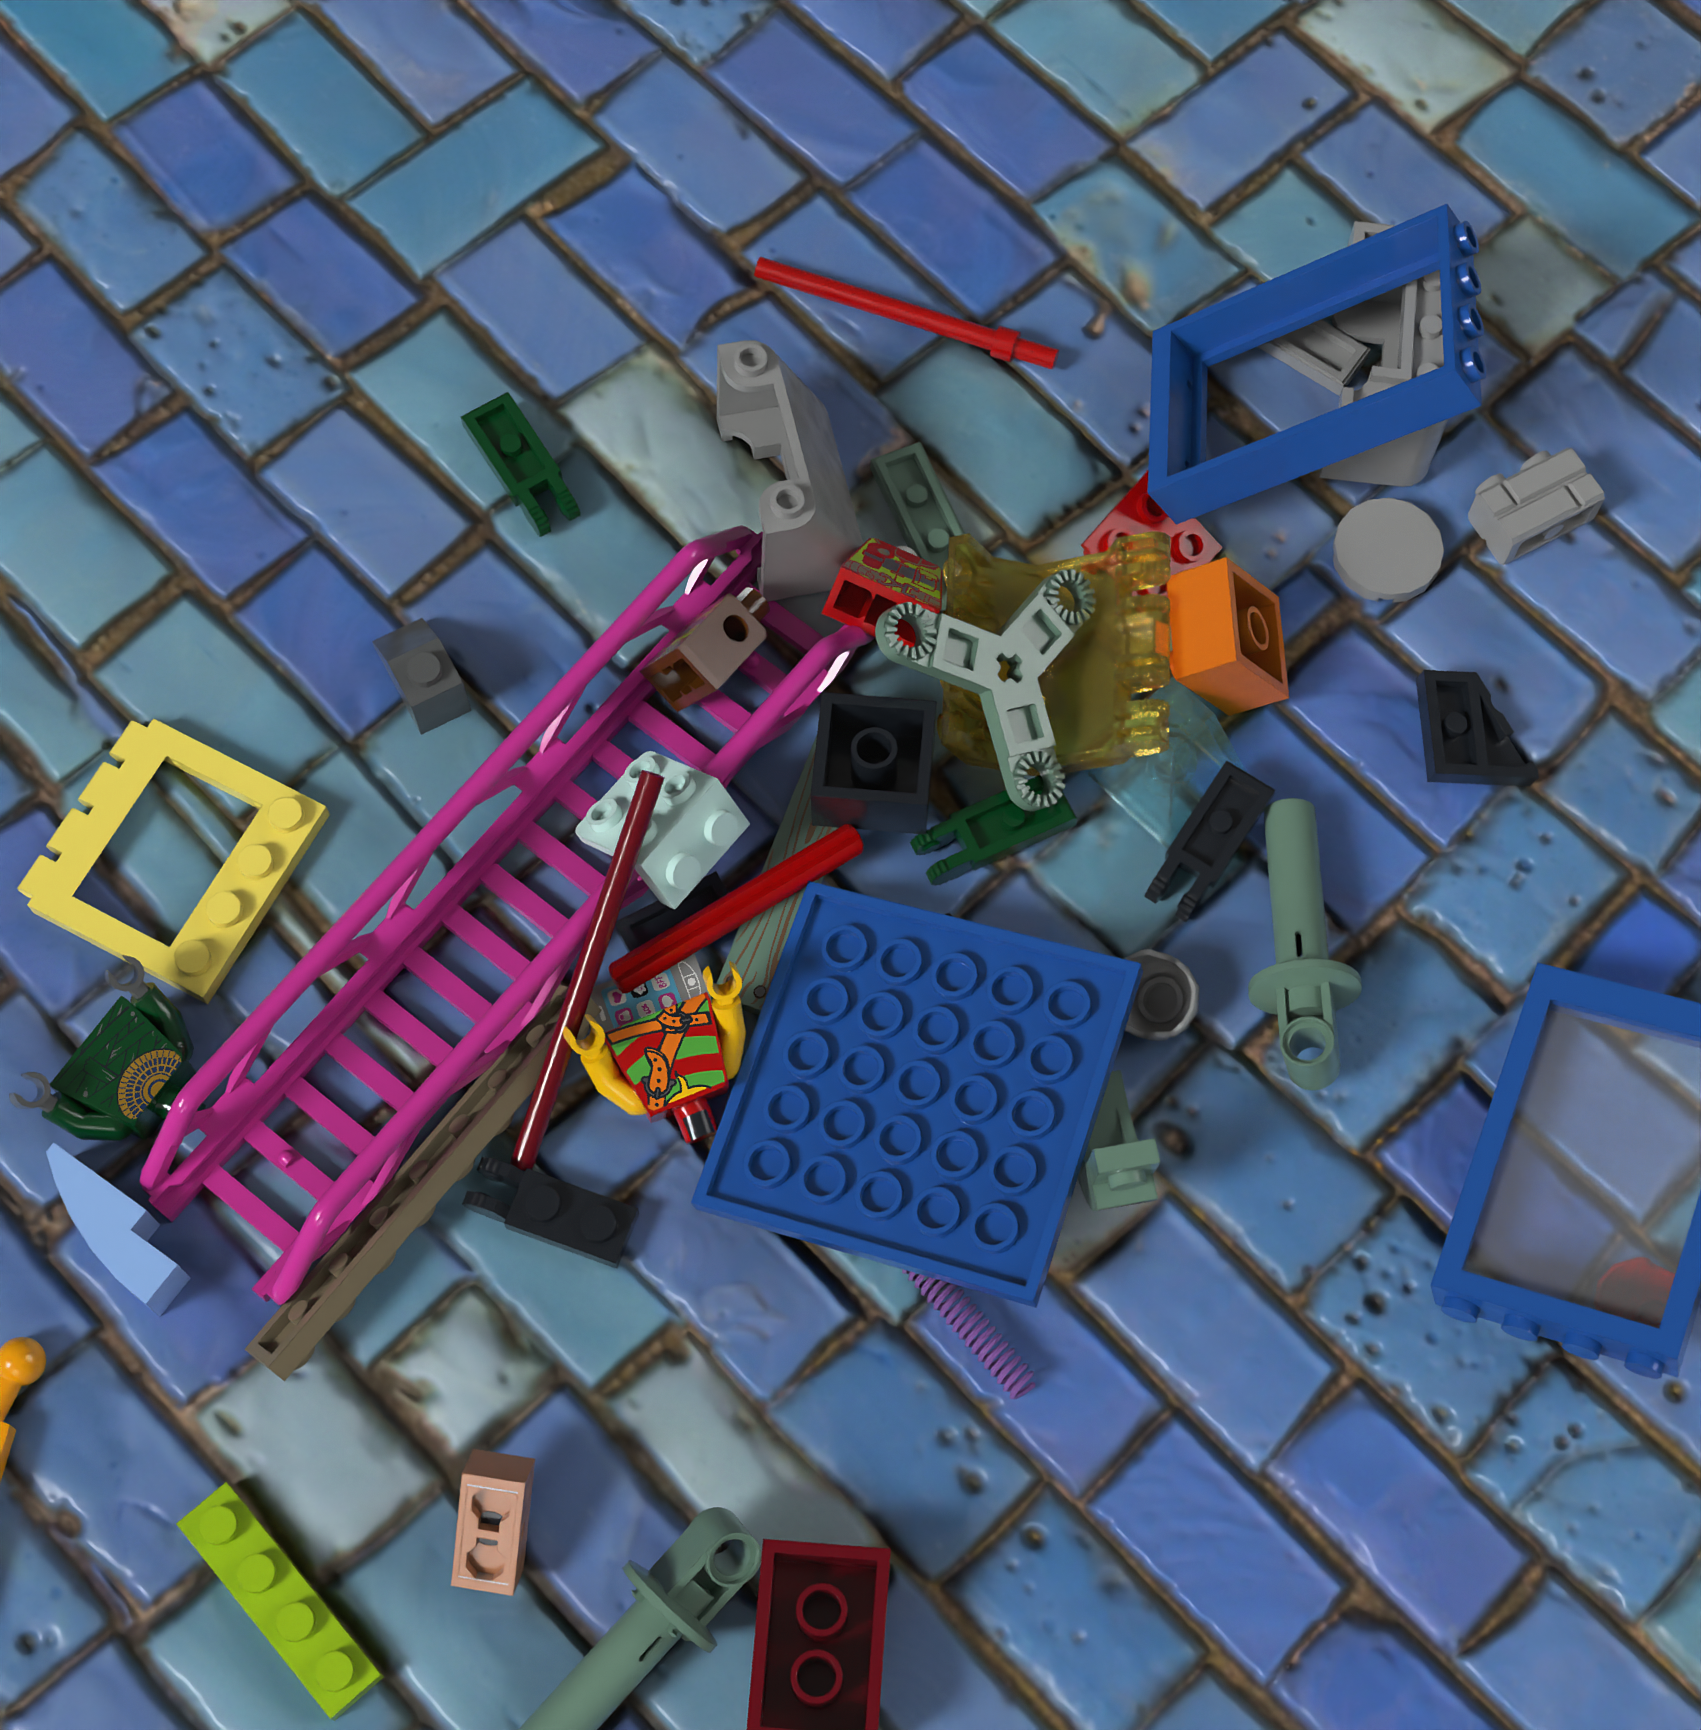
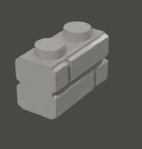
(1535, 504)

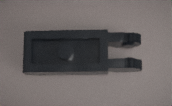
(1212, 835)
(557, 1212)

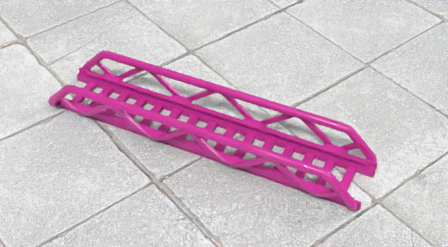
(403, 933)

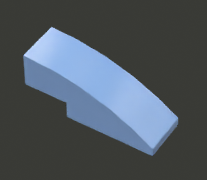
(117, 1232)

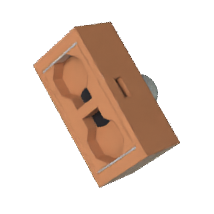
(492, 1522)

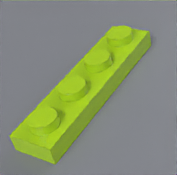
(280, 1601)

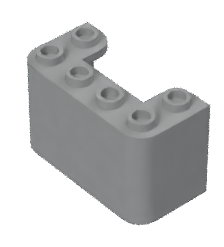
(1412, 339)

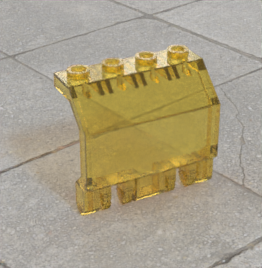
(1092, 679)

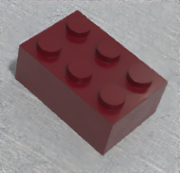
(819, 1637)

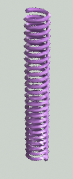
(969, 1336)

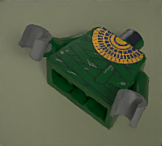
(122, 1071)

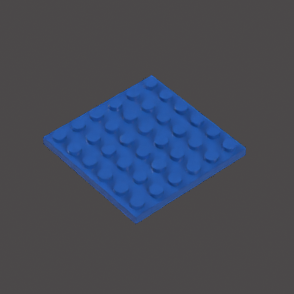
(920, 1091)

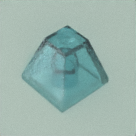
(1168, 785)

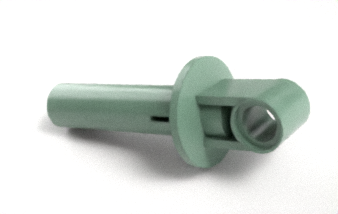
(1303, 983)
(671, 1603)

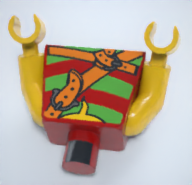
(671, 1057)

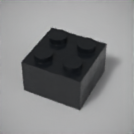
(873, 763)

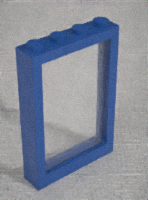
(1587, 1178)

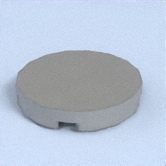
(1387, 550)

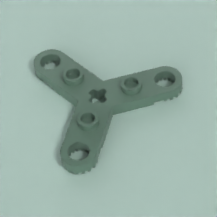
(971, 660)

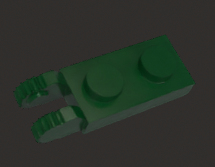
(519, 459)
(991, 832)

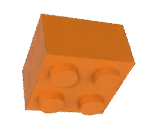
(1227, 637)

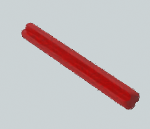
(735, 908)

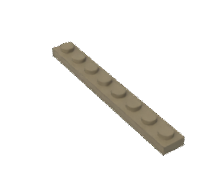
(409, 1197)

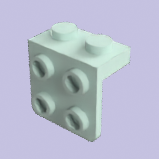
(687, 831)

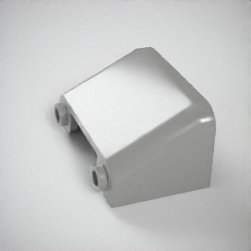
(810, 515)

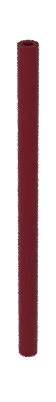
(587, 968)

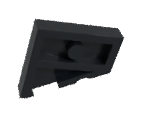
(1466, 734)

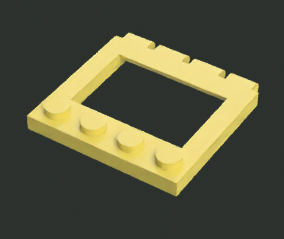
(236, 897)

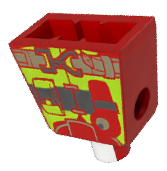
(879, 579)

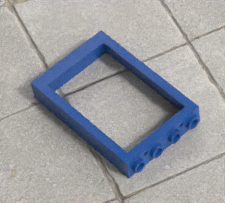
(1183, 351)

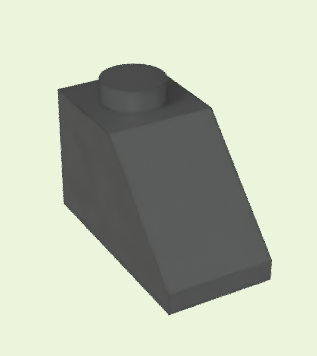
(423, 675)

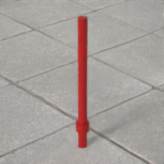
(1002, 343)

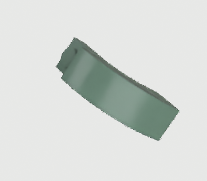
(1116, 1164)

